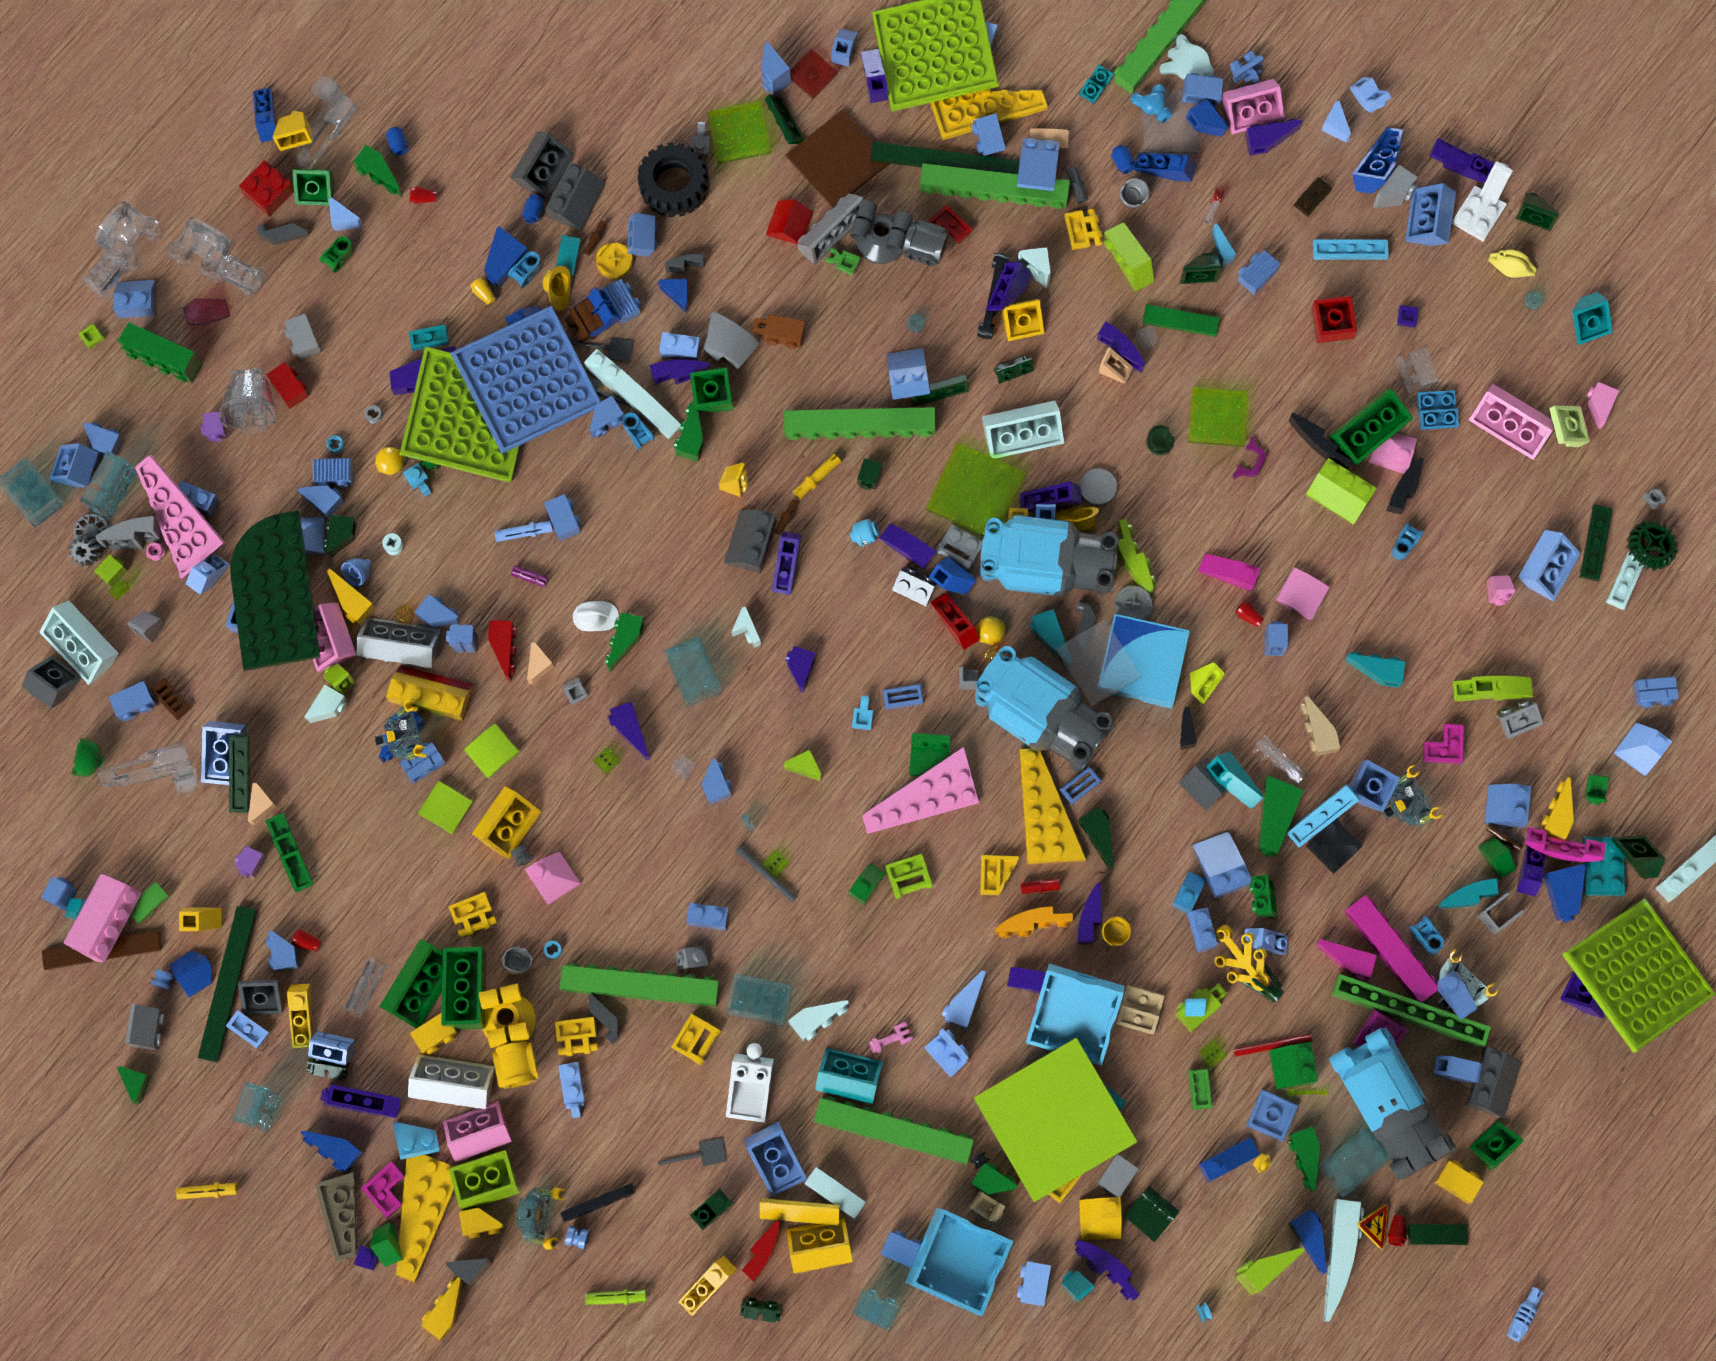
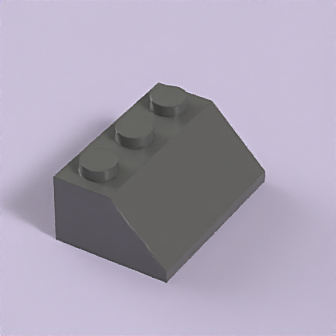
(542, 164)
(574, 196)
(750, 540)
(1495, 1083)

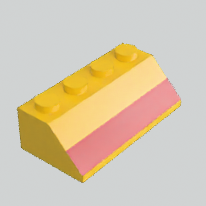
(430, 692)

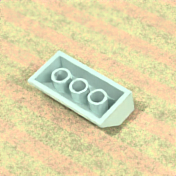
(1023, 429)
(78, 642)

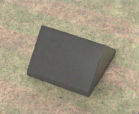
(1202, 785)
(261, 997)
(470, 1270)

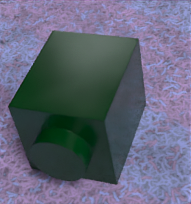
(869, 474)

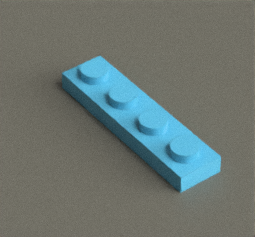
(1350, 249)
(1322, 815)

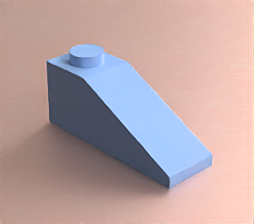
(962, 1006)

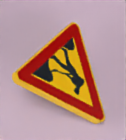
(1375, 1225)

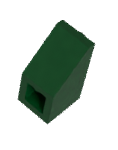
(340, 533)
(711, 1209)

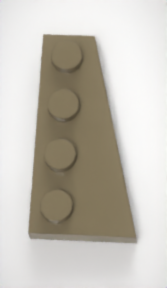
(339, 1211)

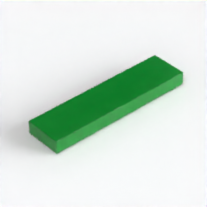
(1180, 320)

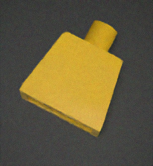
(292, 131)

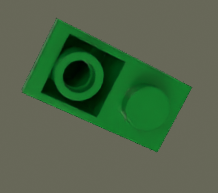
(992, 1182)

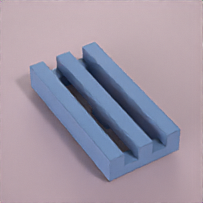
(906, 703)
(1085, 791)

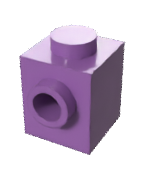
(213, 428)
(249, 862)

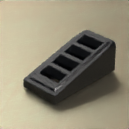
(1188, 737)

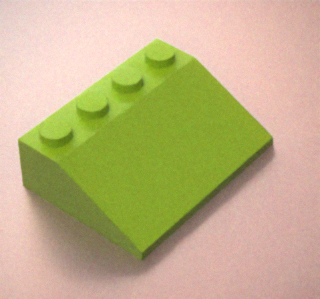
(1258, 1274)

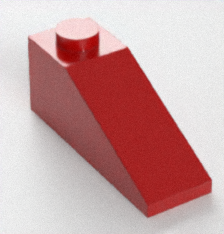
(955, 621)

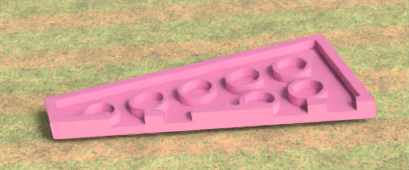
(182, 525)
(934, 792)

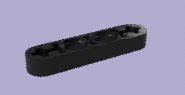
(598, 1202)

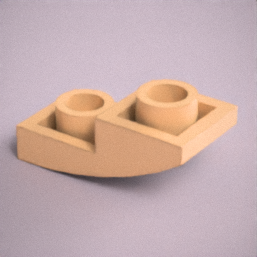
(1052, 134)

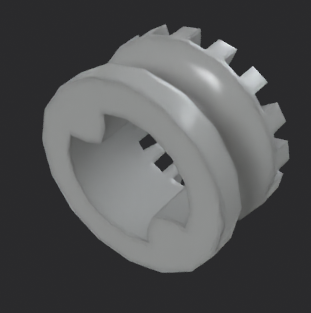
(377, 410)

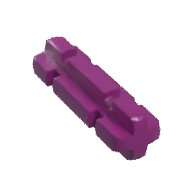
(529, 576)

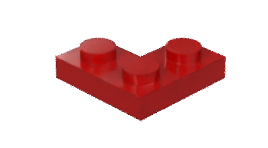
(956, 227)

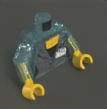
(402, 734)
(1409, 802)
(533, 1216)

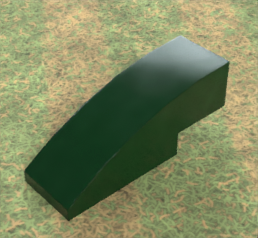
(1437, 1234)

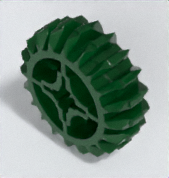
(1658, 555)

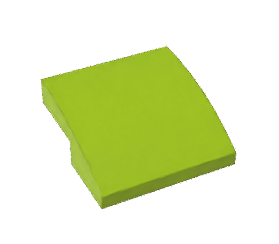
(492, 750)
(444, 807)

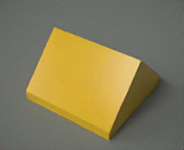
(1023, 320)

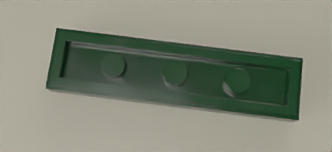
(1595, 543)
(239, 773)

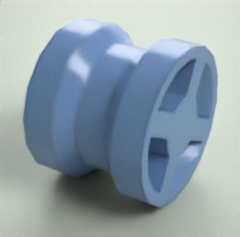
(162, 979)

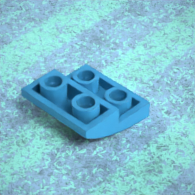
(1437, 410)

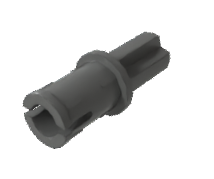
(1077, 185)

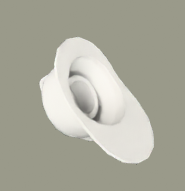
(595, 616)

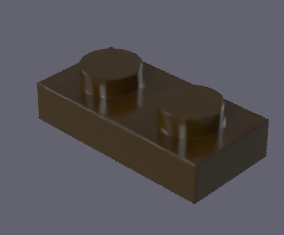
(1313, 197)

